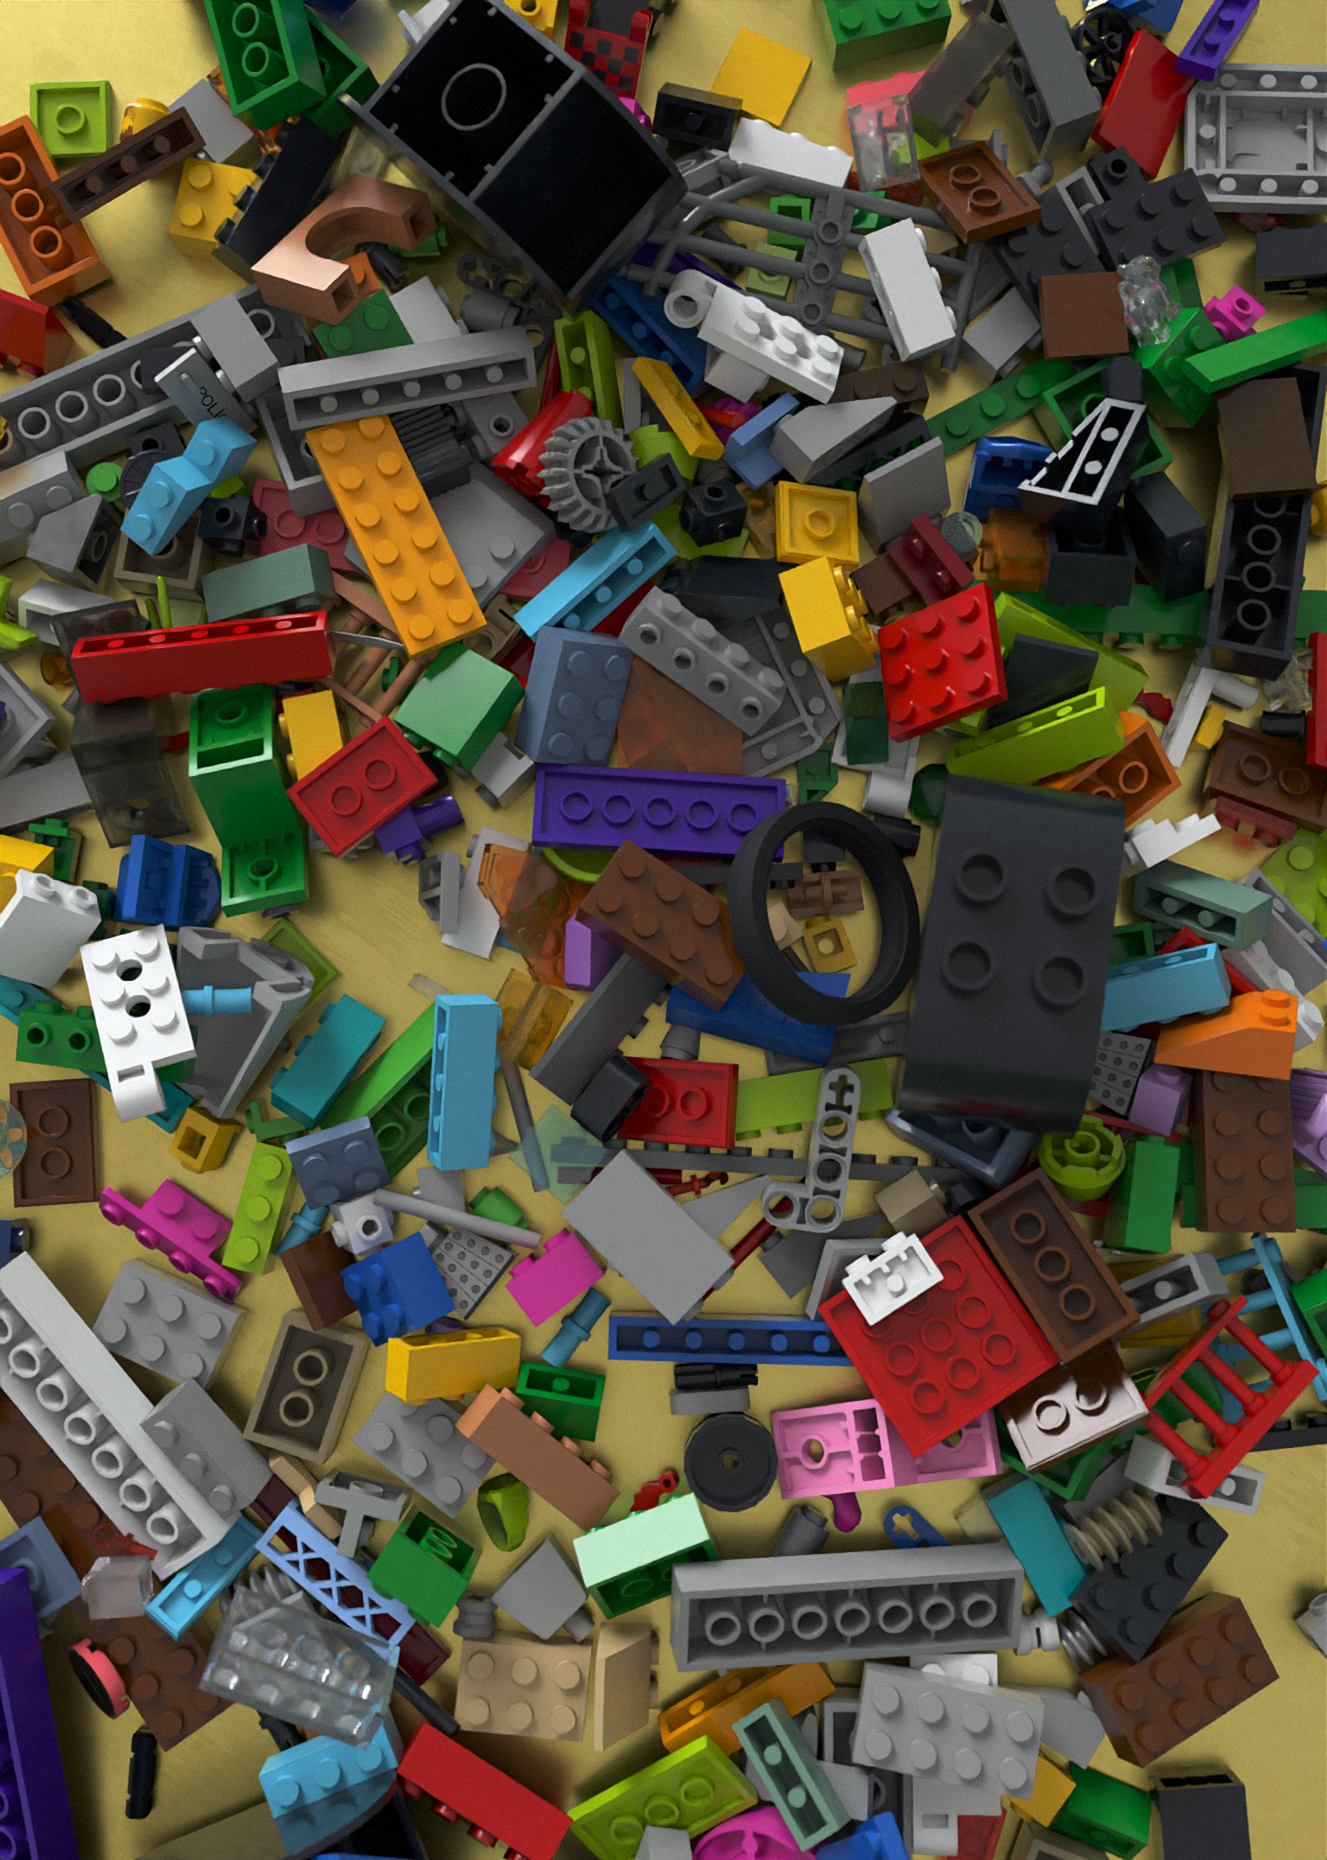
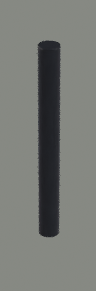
(419, 1698)

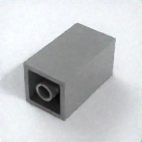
(650, 1238)

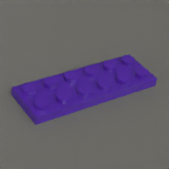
(651, 808)

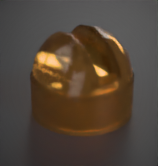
(55, 668)

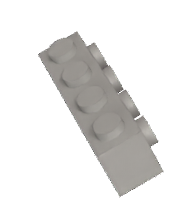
(703, 661)

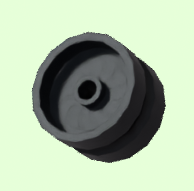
(746, 1480)

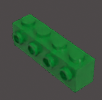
(72, 1040)

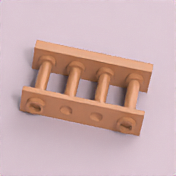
(364, 613)

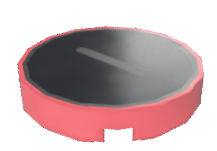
(98, 1678)

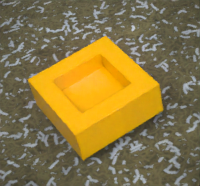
(1208, 729)

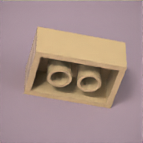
(524, 1685)

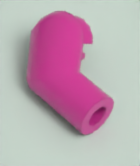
(847, 1511)

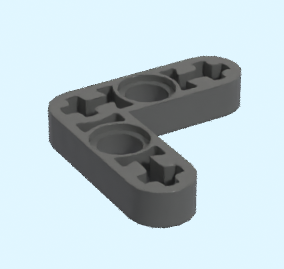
(532, 314)

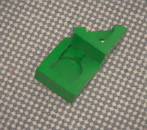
(816, 774)

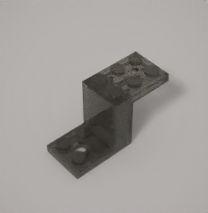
(124, 742)

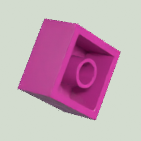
(555, 1277)

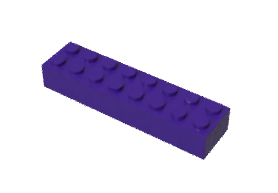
(33, 1787)

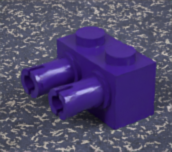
(411, 831)

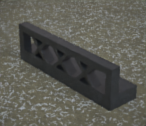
(891, 437)

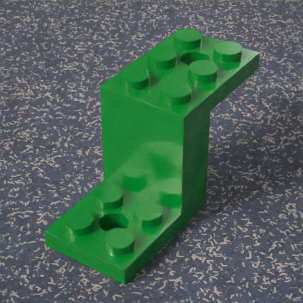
(243, 793)

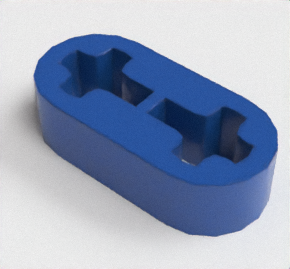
(919, 1523)

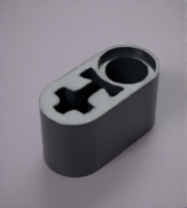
(610, 1098)

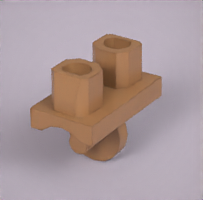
(826, 893)

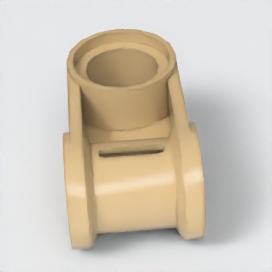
(501, 630)

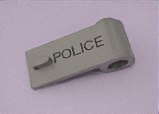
(201, 394)

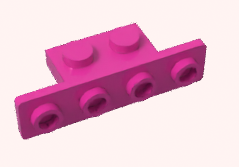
(179, 1229)

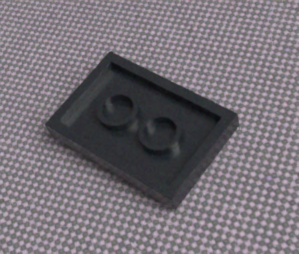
(1159, 221)

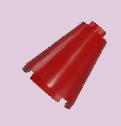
(518, 460)

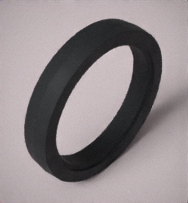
(753, 932)

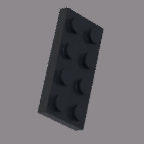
(1047, 249)
(1143, 1589)

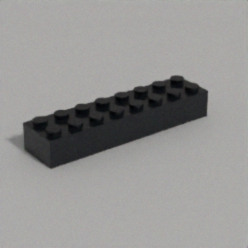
(1259, 561)

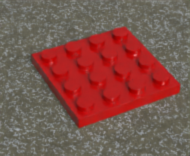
(947, 1348)

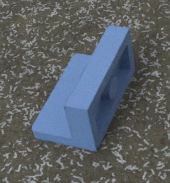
(750, 443)

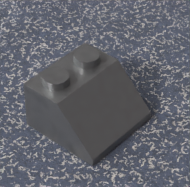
(76, 542)

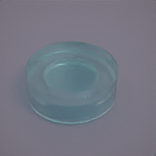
(962, 532)

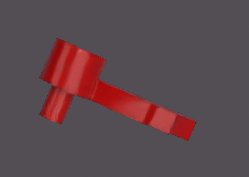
(1157, 705)
(649, 1495)

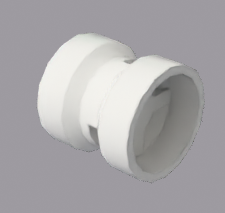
(1037, 1631)

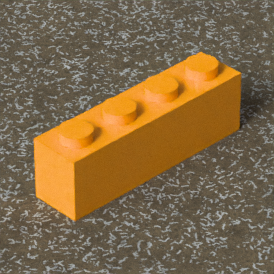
(738, 1694)

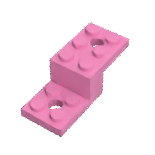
(868, 1453)

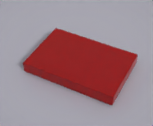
(1144, 104)
(362, 787)
(685, 1104)

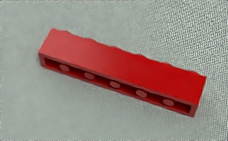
(204, 657)

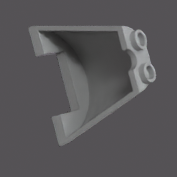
(237, 1045)

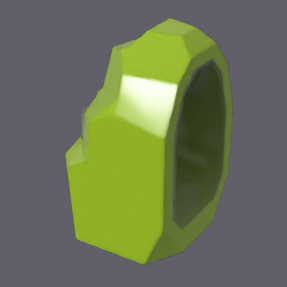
(504, 1511)

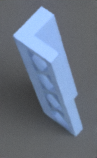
(353, 1569)

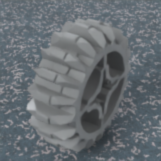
(581, 466)

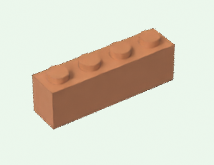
(537, 1458)

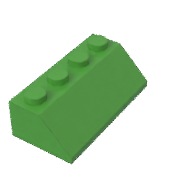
(394, 1095)

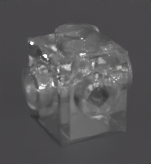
(1292, 686)

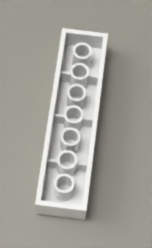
(92, 1421)

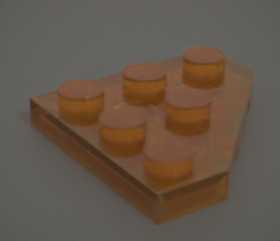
(672, 729)
(532, 907)

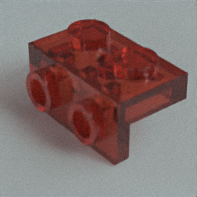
(1261, 827)

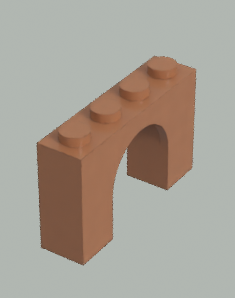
(360, 210)

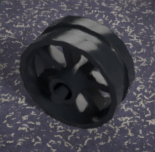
(1103, 45)

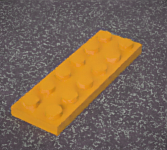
(396, 533)

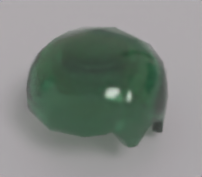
(928, 792)

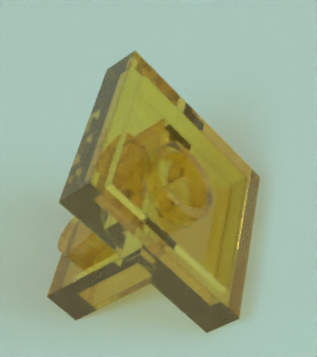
(529, 1019)

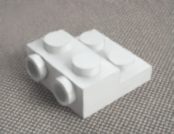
(1153, 843)

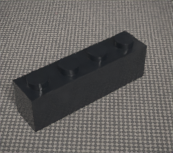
(277, 196)

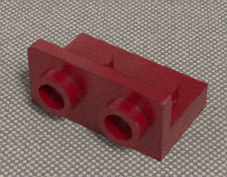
(930, 562)

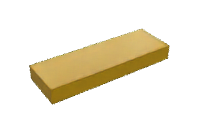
(678, 408)

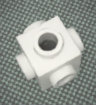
(361, 1224)

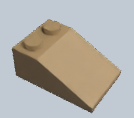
(623, 1681)

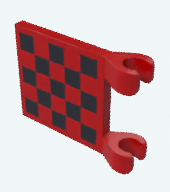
(608, 56)

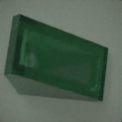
(865, 723)

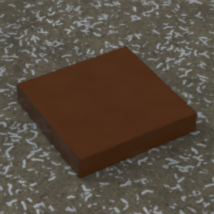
(1082, 316)
(317, 1279)

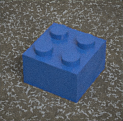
(397, 1290)

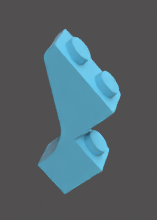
(182, 483)

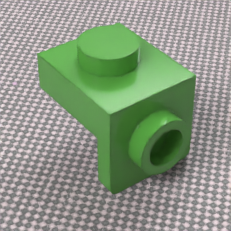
(258, 1123)

